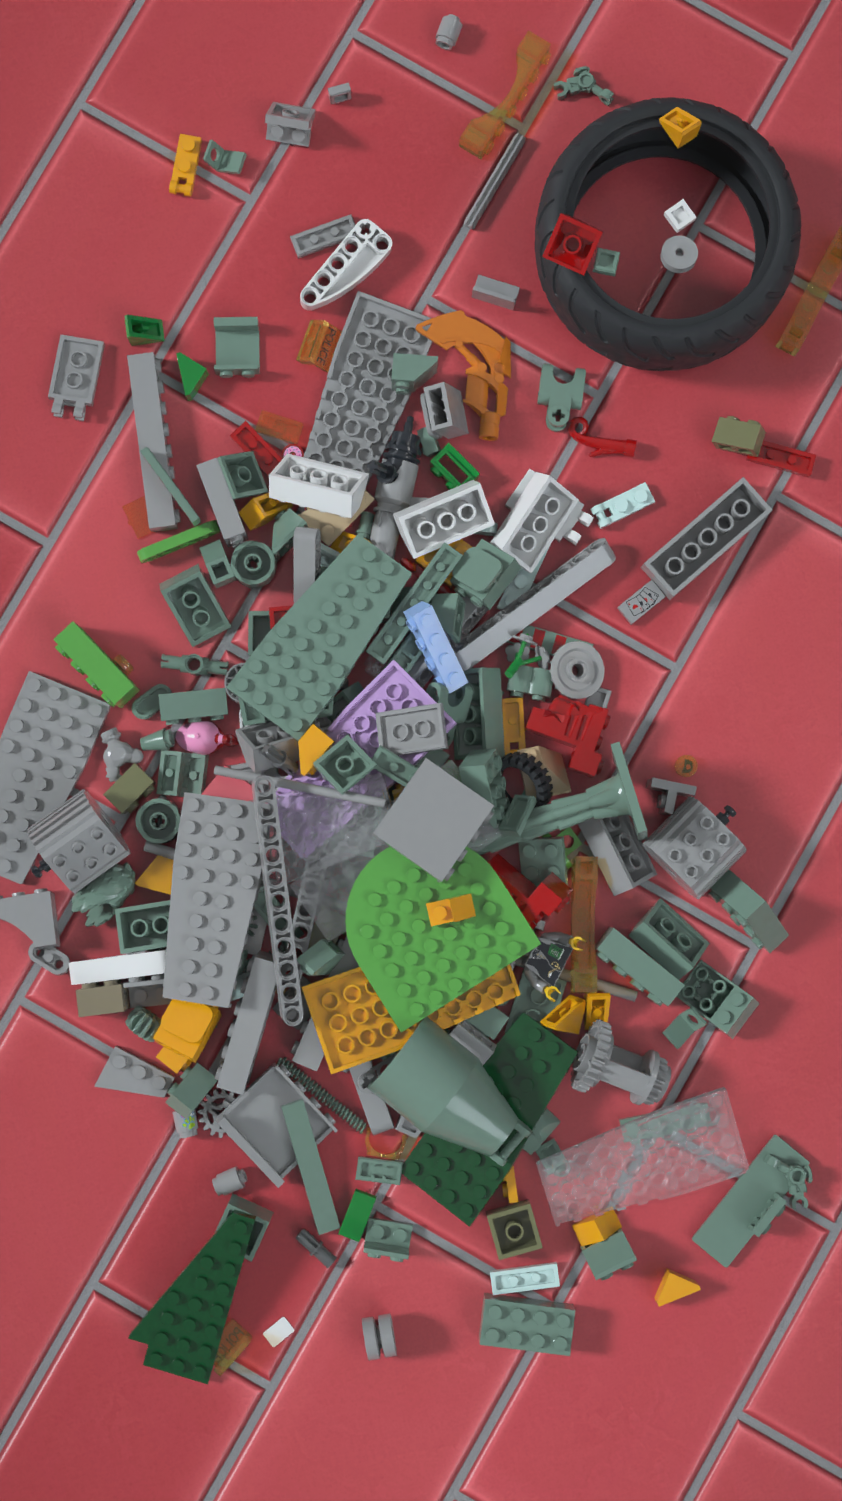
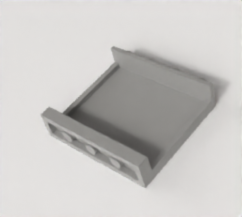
(434, 820)
(259, 1125)

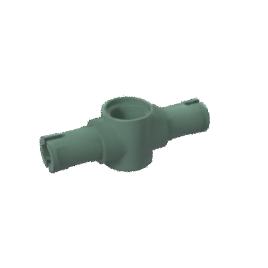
(206, 665)

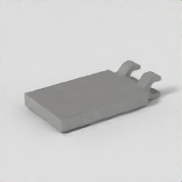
(75, 375)

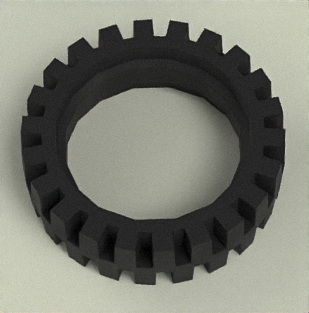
(534, 771)

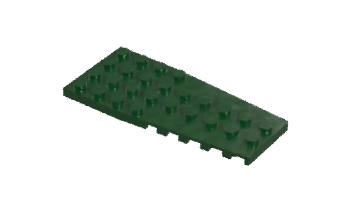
(527, 1073)

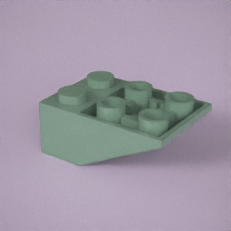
(483, 775)
(717, 999)

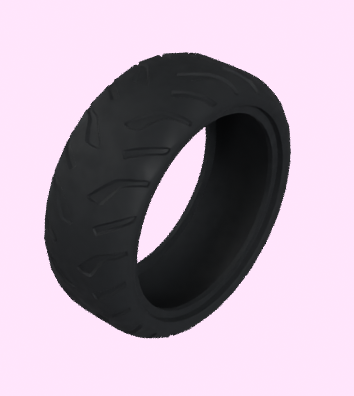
(734, 155)

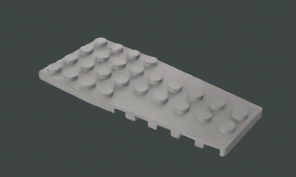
(358, 399)
(41, 762)
(211, 897)

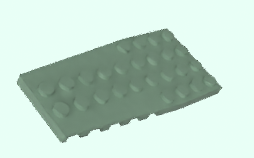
(320, 638)

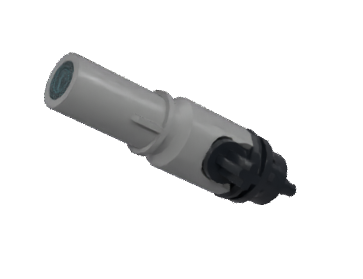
(394, 486)

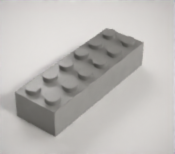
(706, 538)
(249, 1026)

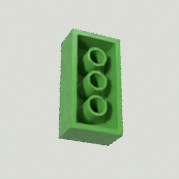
(96, 664)

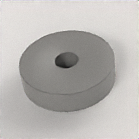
(676, 263)

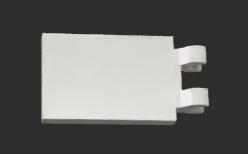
(566, 530)

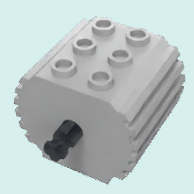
(77, 842)
(695, 846)

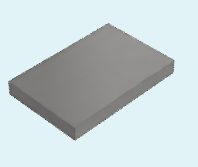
(413, 729)

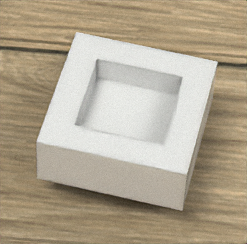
(680, 216)

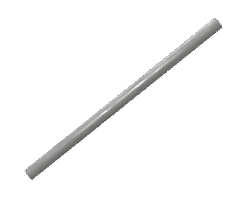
(303, 787)

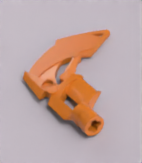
(457, 329)

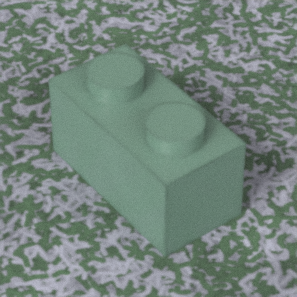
(430, 444)

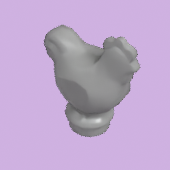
(118, 754)

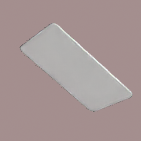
(278, 1332)

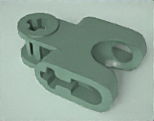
(560, 396)
(452, 704)

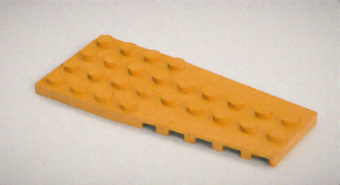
(358, 1027)

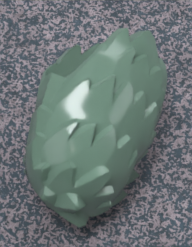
(105, 894)

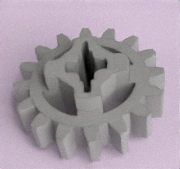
(212, 1108)

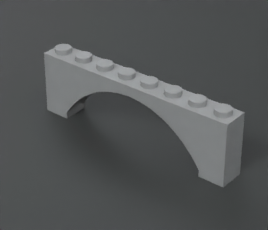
(33, 915)

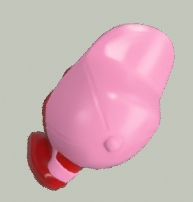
(203, 738)

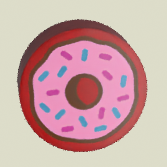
(292, 449)

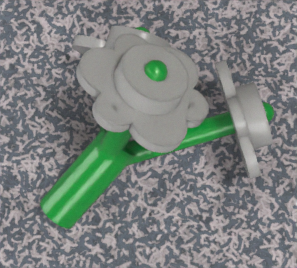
(520, 654)

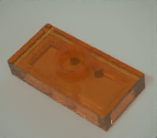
(279, 427)

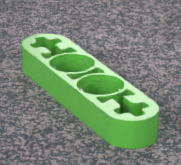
(178, 541)

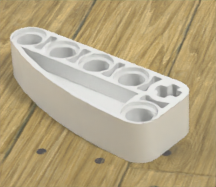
(356, 265)
(117, 967)

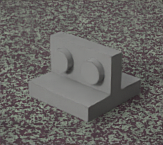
(289, 123)
(669, 791)

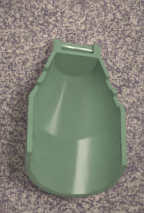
(449, 1094)

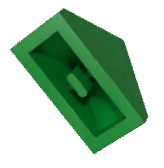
(143, 330)
(192, 375)

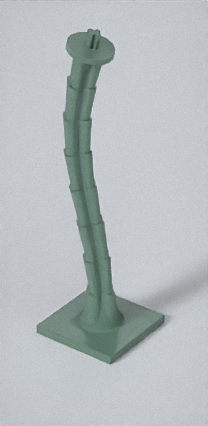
(604, 800)

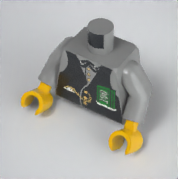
(547, 961)

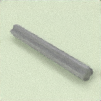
(494, 181)

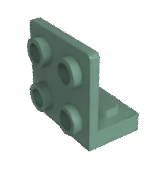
(387, 1239)

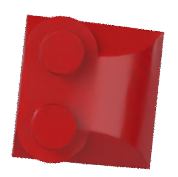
(572, 243)

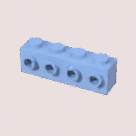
(435, 646)

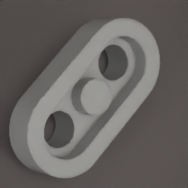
(49, 960)

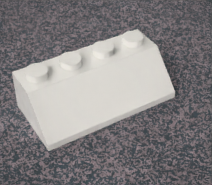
(318, 485)
(444, 518)
(534, 520)

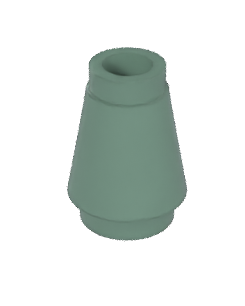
(158, 740)

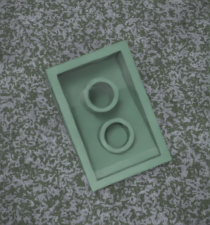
(194, 605)

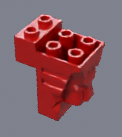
(575, 727)
(532, 900)

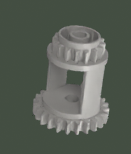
(600, 1059)

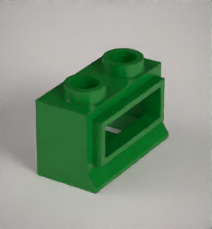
(440, 471)

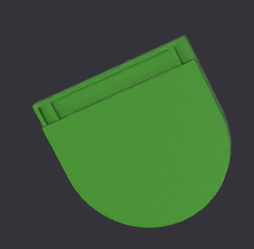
(424, 965)

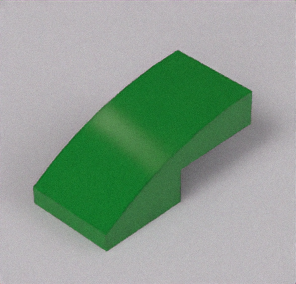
(357, 1215)

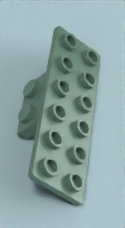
(748, 1204)

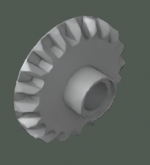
(589, 668)

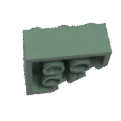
(749, 911)

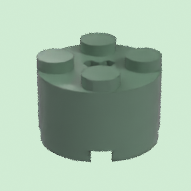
(259, 553)
(146, 820)

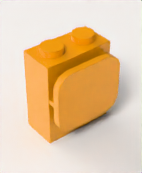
(187, 1027)

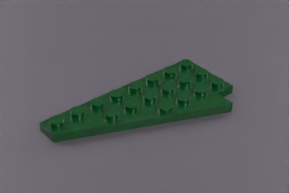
(191, 1314)

